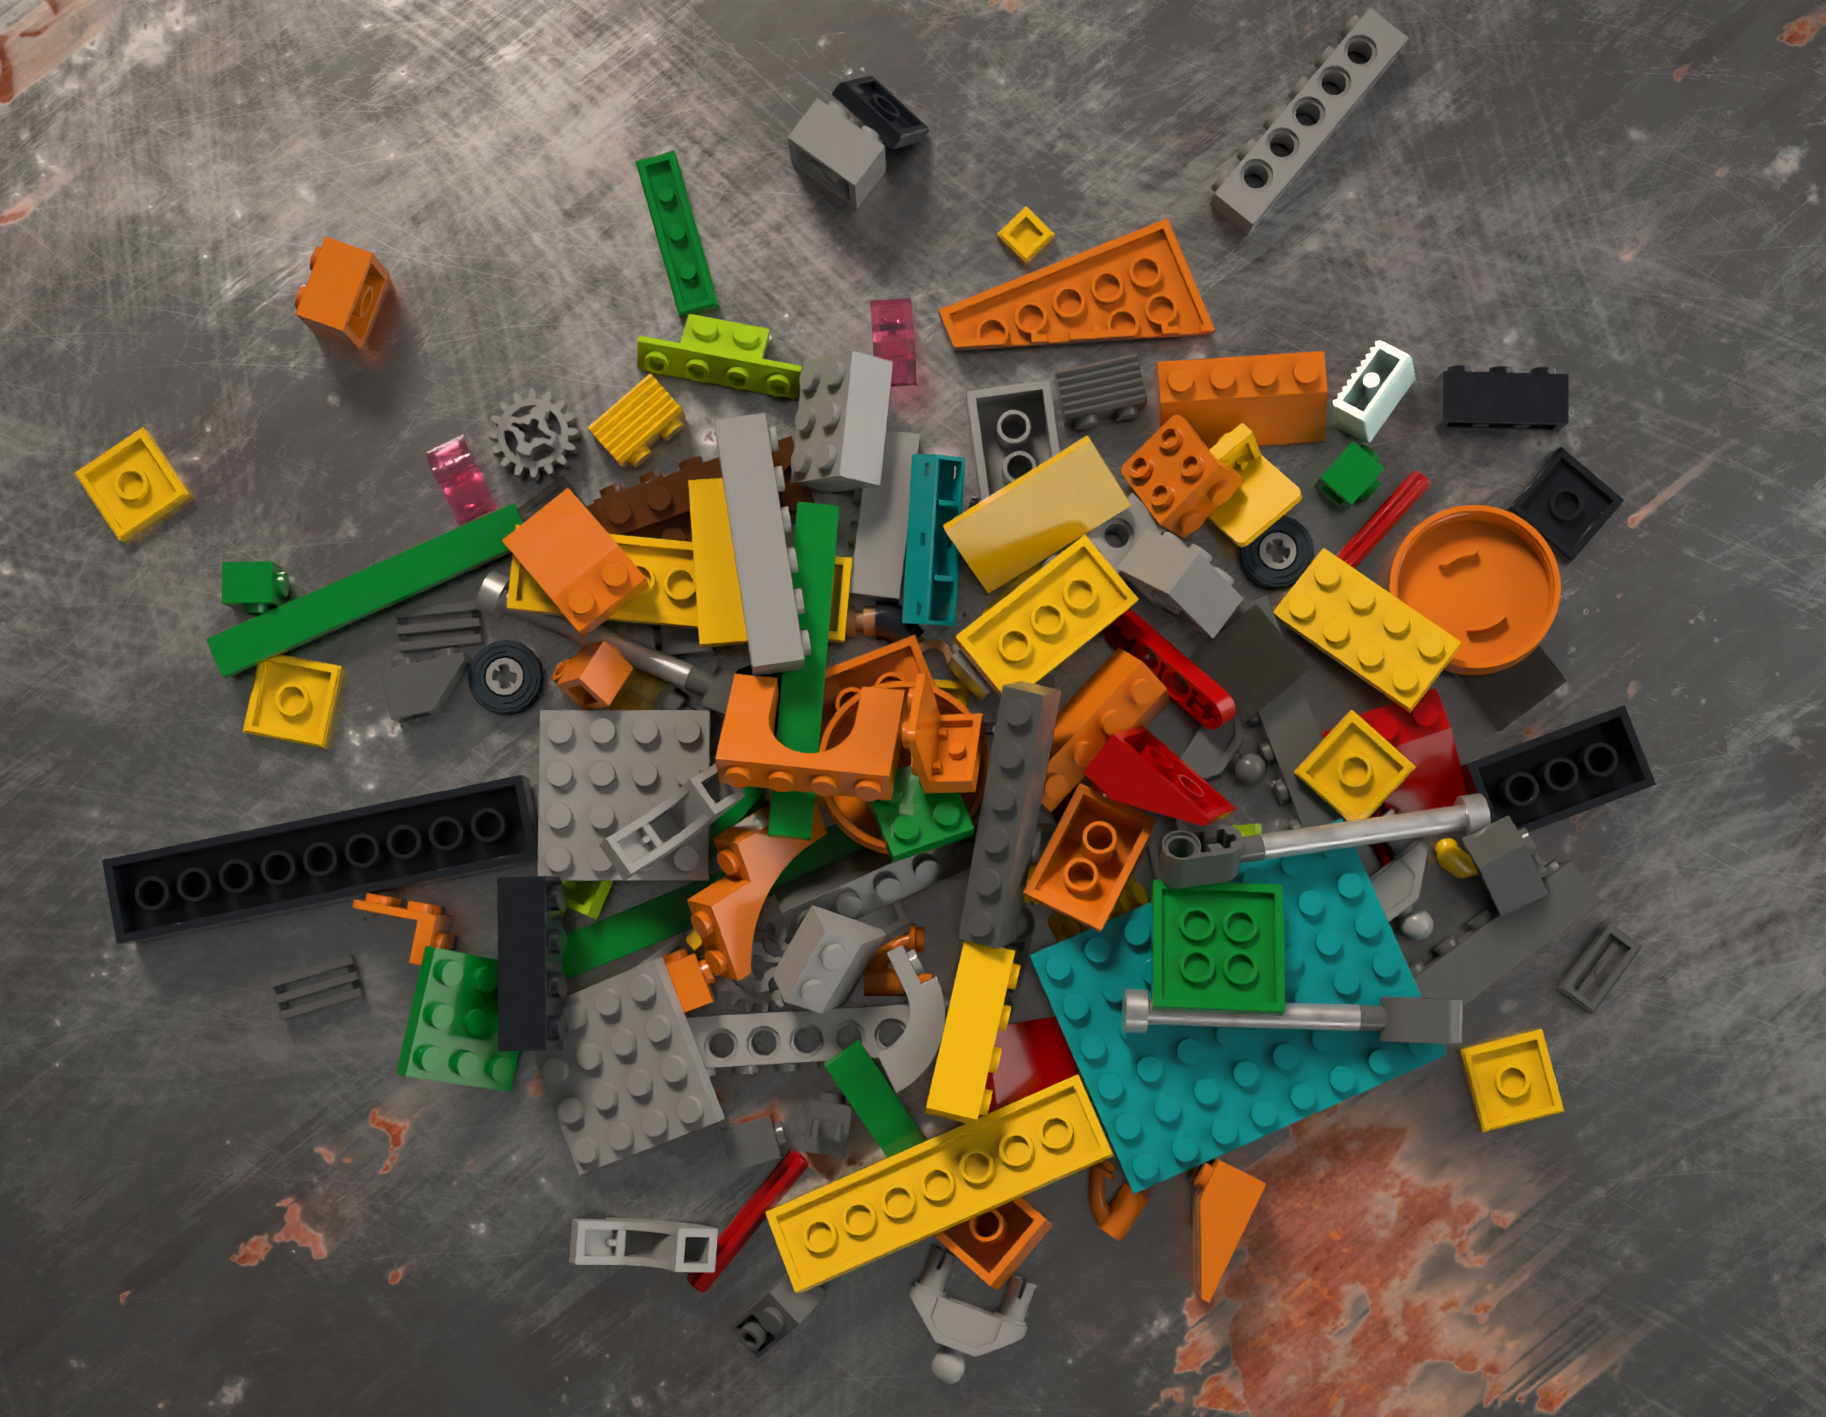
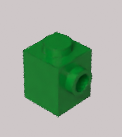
(1351, 476)
(253, 586)

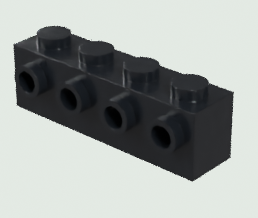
(531, 963)

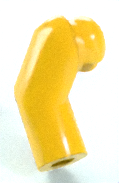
(1454, 859)

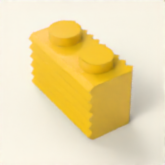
(638, 423)

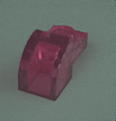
(895, 338)
(461, 479)

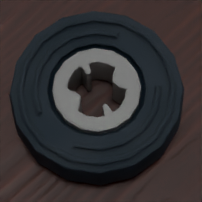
(1260, 566)
(490, 692)

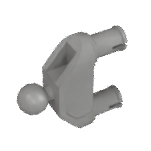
(1400, 886)
(964, 1325)

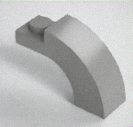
(670, 823)
(924, 1031)
(643, 1243)

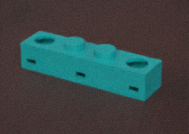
(930, 561)

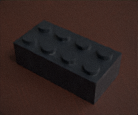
(1562, 771)

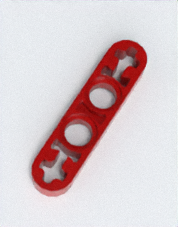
(1202, 700)

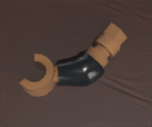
(886, 624)

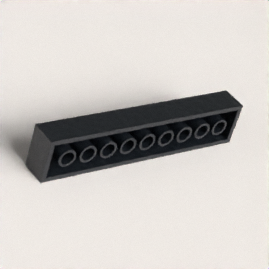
(322, 860)

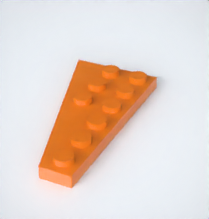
(1107, 293)

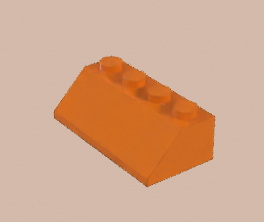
(1271, 394)
(1111, 701)

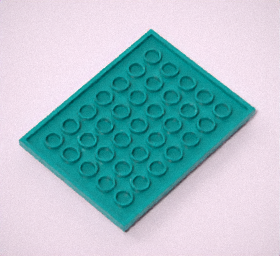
(1206, 1090)

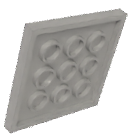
(606, 773)
(627, 1069)

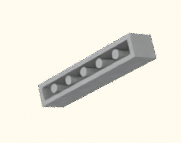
(760, 544)

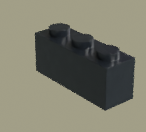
(1501, 399)

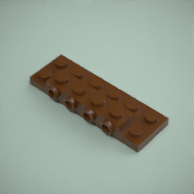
(662, 503)

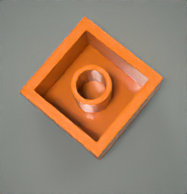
(341, 292)

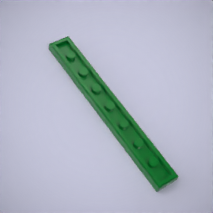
(364, 592)
(804, 688)
(671, 914)

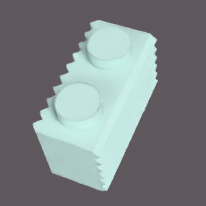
(1374, 391)

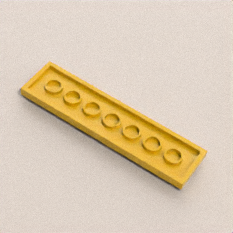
(671, 588)
(938, 1184)

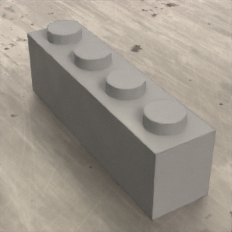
(883, 524)

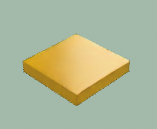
(133, 484)
(294, 700)
(1354, 768)
(1511, 1080)

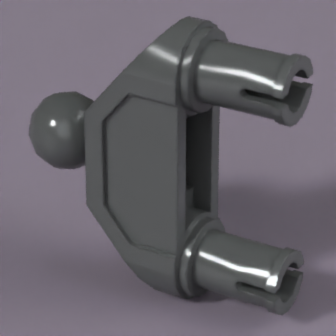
(1217, 749)

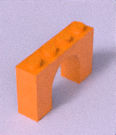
(857, 767)

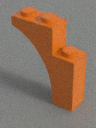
(730, 907)

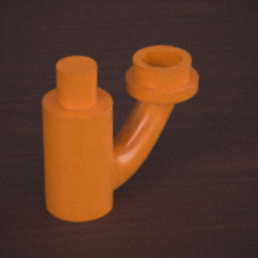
(883, 980)
(1124, 1209)

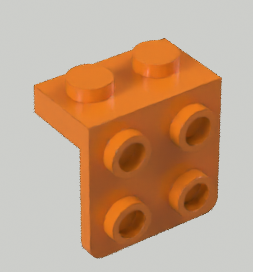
(1179, 477)
(942, 747)
(431, 926)

